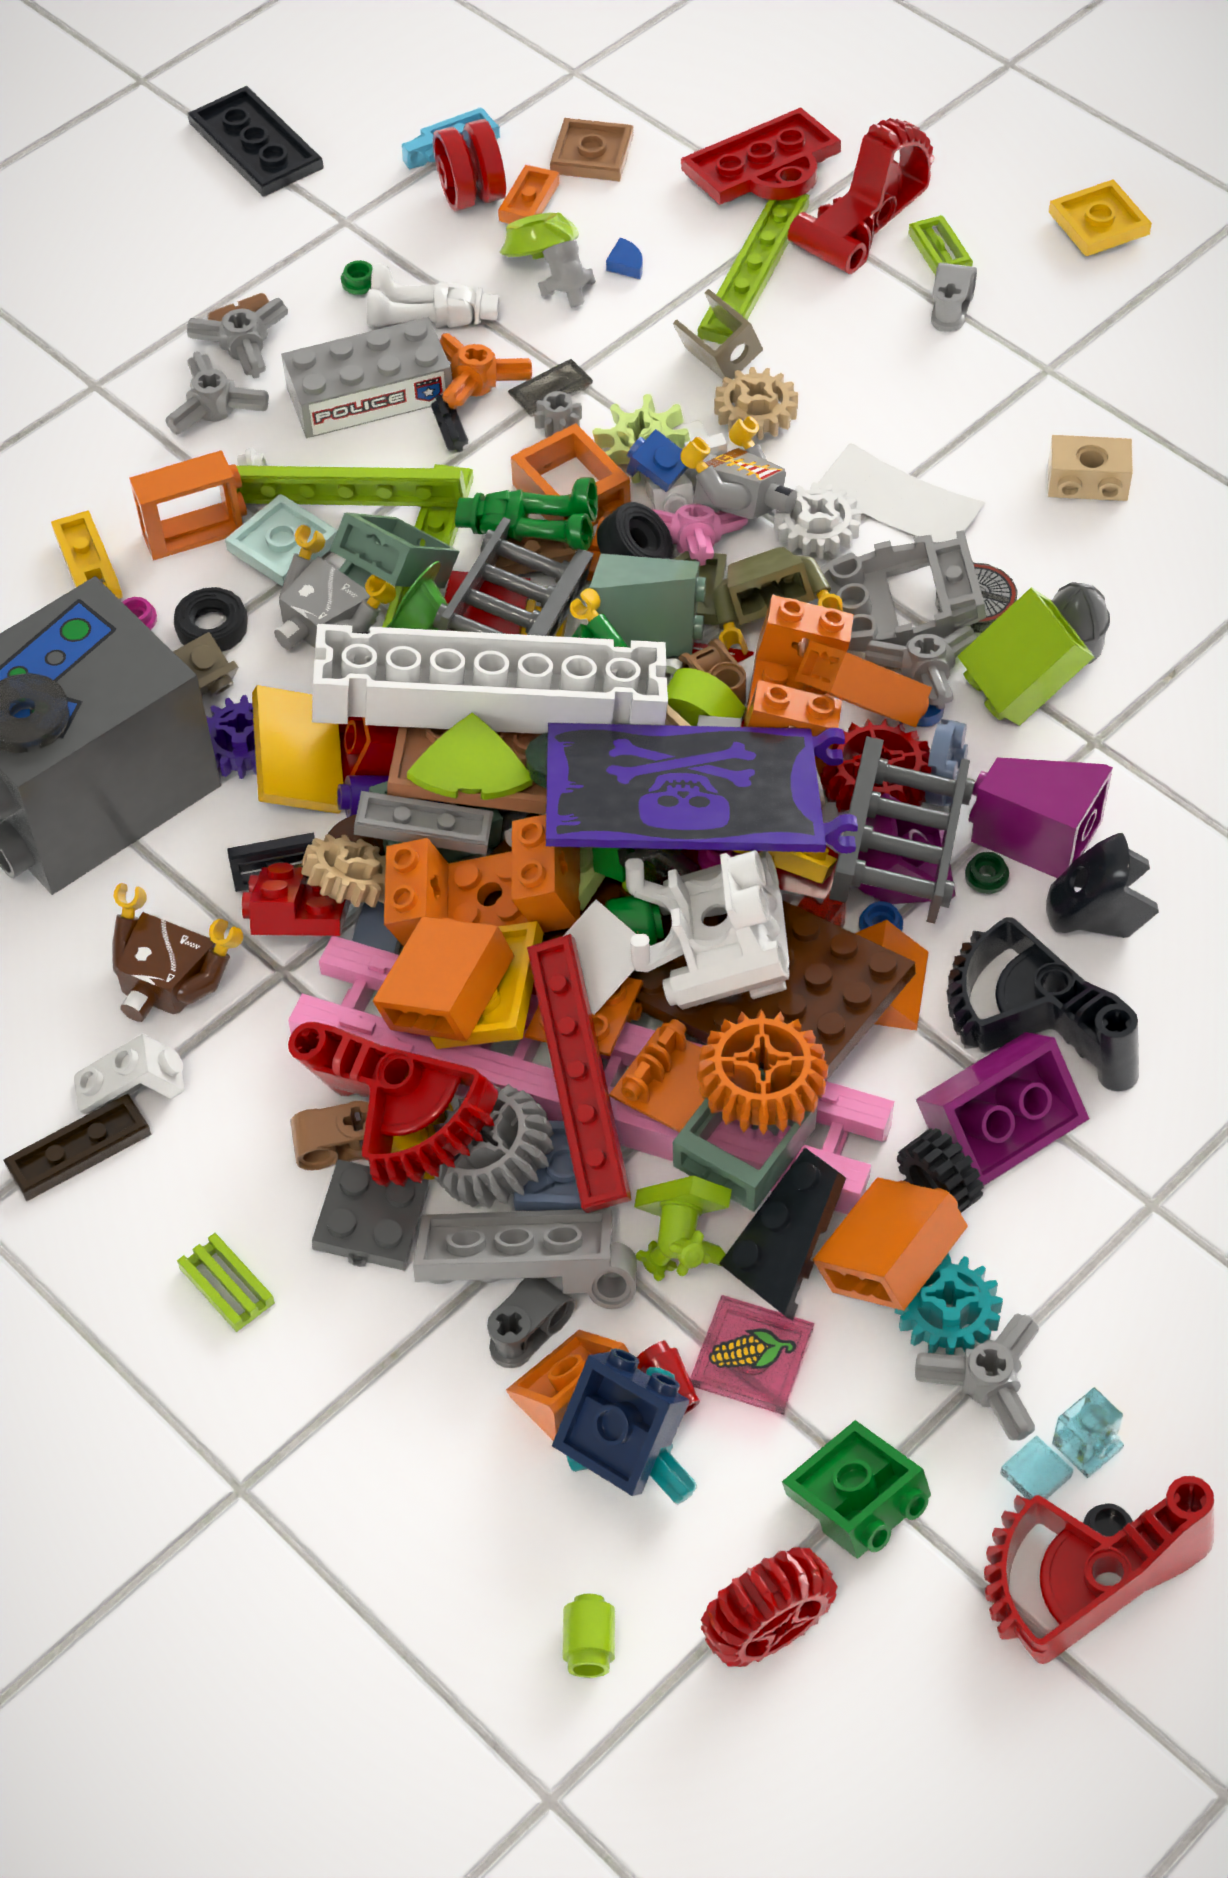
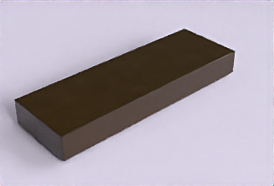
(77, 1147)

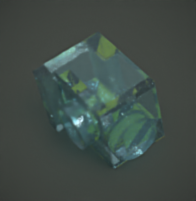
(1089, 1432)

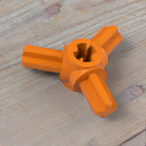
(477, 370)

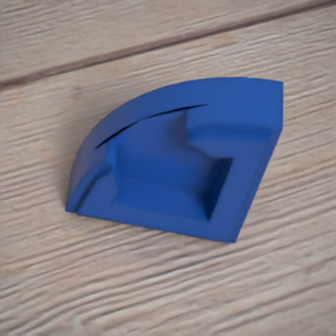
(625, 259)

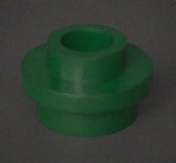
(989, 864)

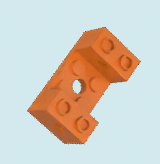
(774, 695)
(534, 882)

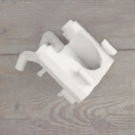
(723, 959)

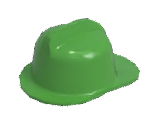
(420, 602)

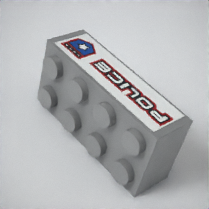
(366, 377)

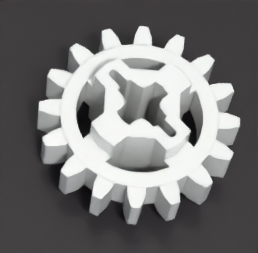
(818, 521)

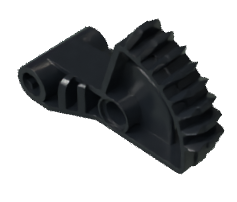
(1043, 994)

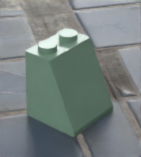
(652, 599)

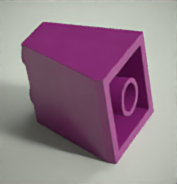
(1039, 810)

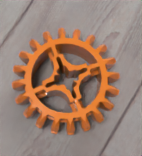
(792, 1071)

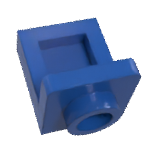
(657, 460)

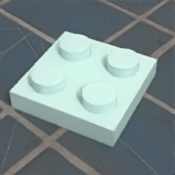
(269, 537)

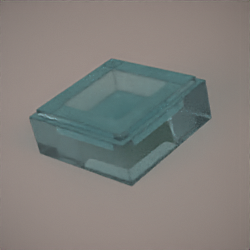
(1036, 1470)

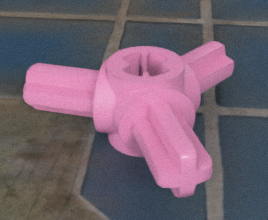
(698, 528)

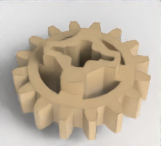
(757, 397)
(346, 870)

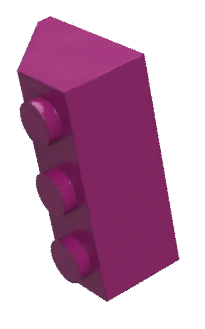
(1007, 1104)

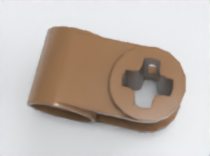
(719, 663)
(328, 1135)

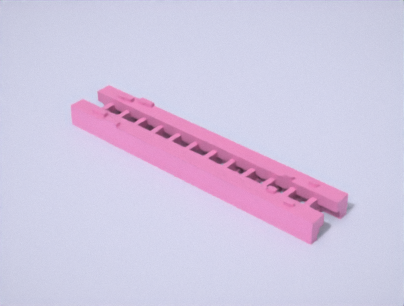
(367, 967)

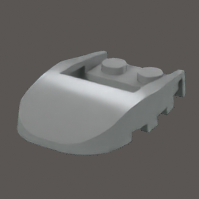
(866, 592)

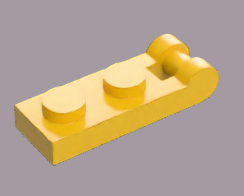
(84, 551)

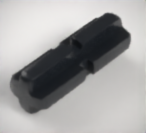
(449, 425)

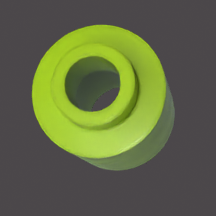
(588, 1636)

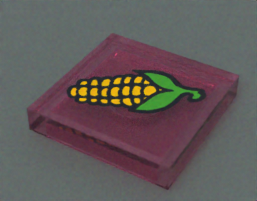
(752, 1354)

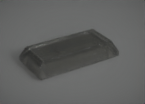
(564, 377)

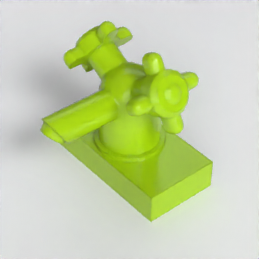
(679, 1207)

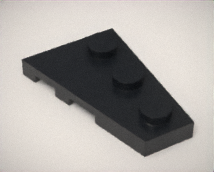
(781, 1237)

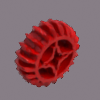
(898, 747)
(768, 1606)

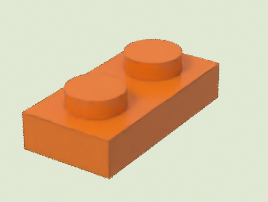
(529, 194)

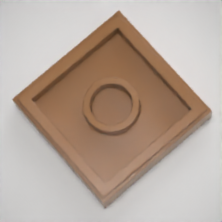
(592, 149)

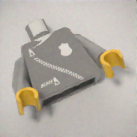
(324, 595)

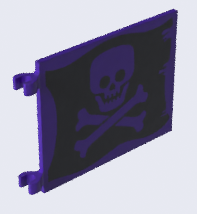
(690, 788)

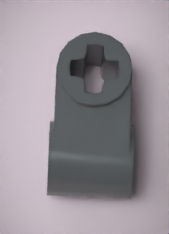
(527, 1321)

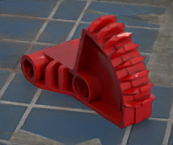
(877, 194)
(398, 1105)
(1143, 1554)

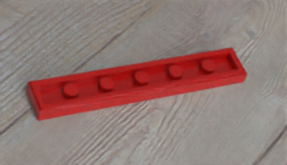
(579, 1074)

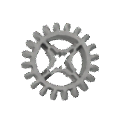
(506, 1157)

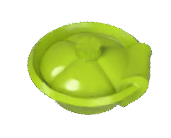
(536, 234)

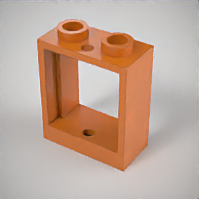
(562, 446)
(195, 527)
(863, 684)

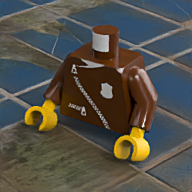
(164, 962)

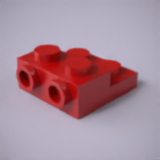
(286, 905)

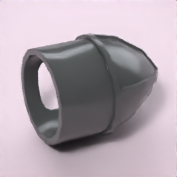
(1086, 613)

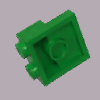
(859, 1489)

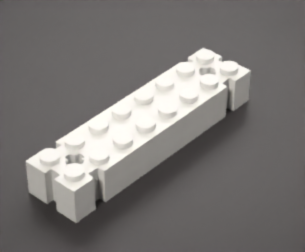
(502, 678)

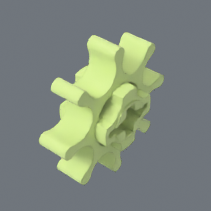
(636, 425)

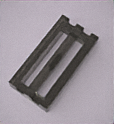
(662, 859)

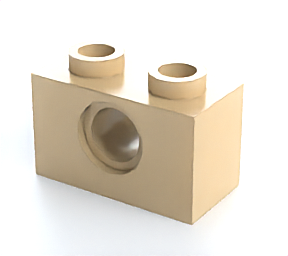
(1090, 467)

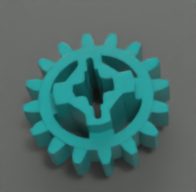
(971, 1304)

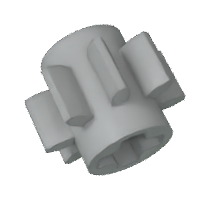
(557, 413)

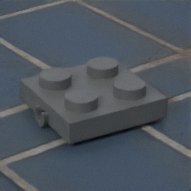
(369, 1217)

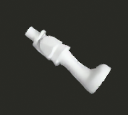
(441, 302)

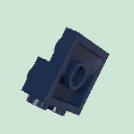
(620, 1419)

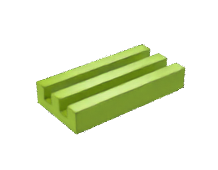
(933, 247)
(203, 1255)

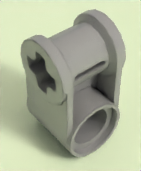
(952, 295)

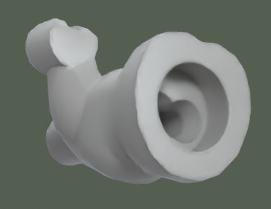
(566, 272)

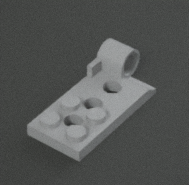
(529, 1246)

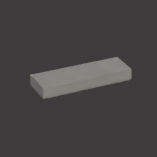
(415, 819)

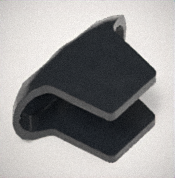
(1105, 900)

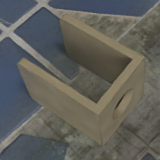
(720, 359)

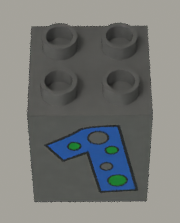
(128, 753)

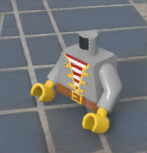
(739, 479)

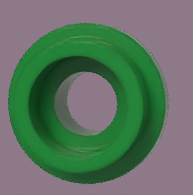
(357, 277)

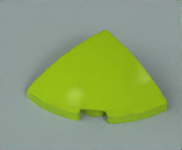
(470, 761)

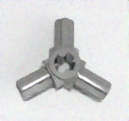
(241, 333)
(212, 396)
(925, 660)
(993, 1391)

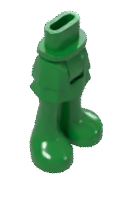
(577, 531)

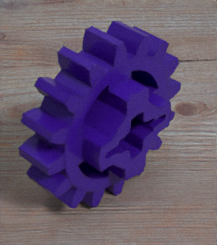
(233, 737)

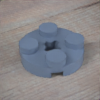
(946, 755)

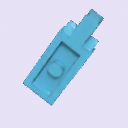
(420, 149)

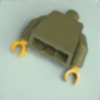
(753, 581)

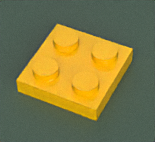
(1099, 217)

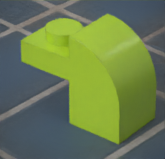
(700, 693)

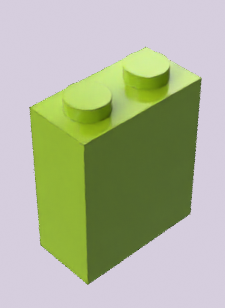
(1024, 657)

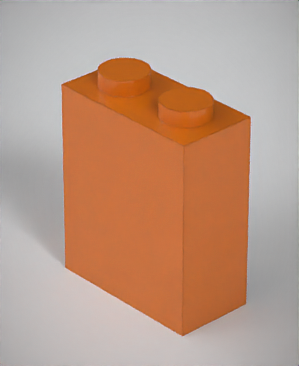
(444, 978)
(890, 1243)

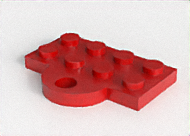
(768, 160)

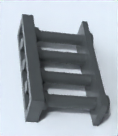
(554, 599)
(868, 803)

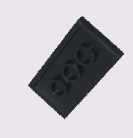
(255, 141)

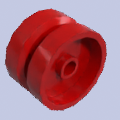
(469, 164)

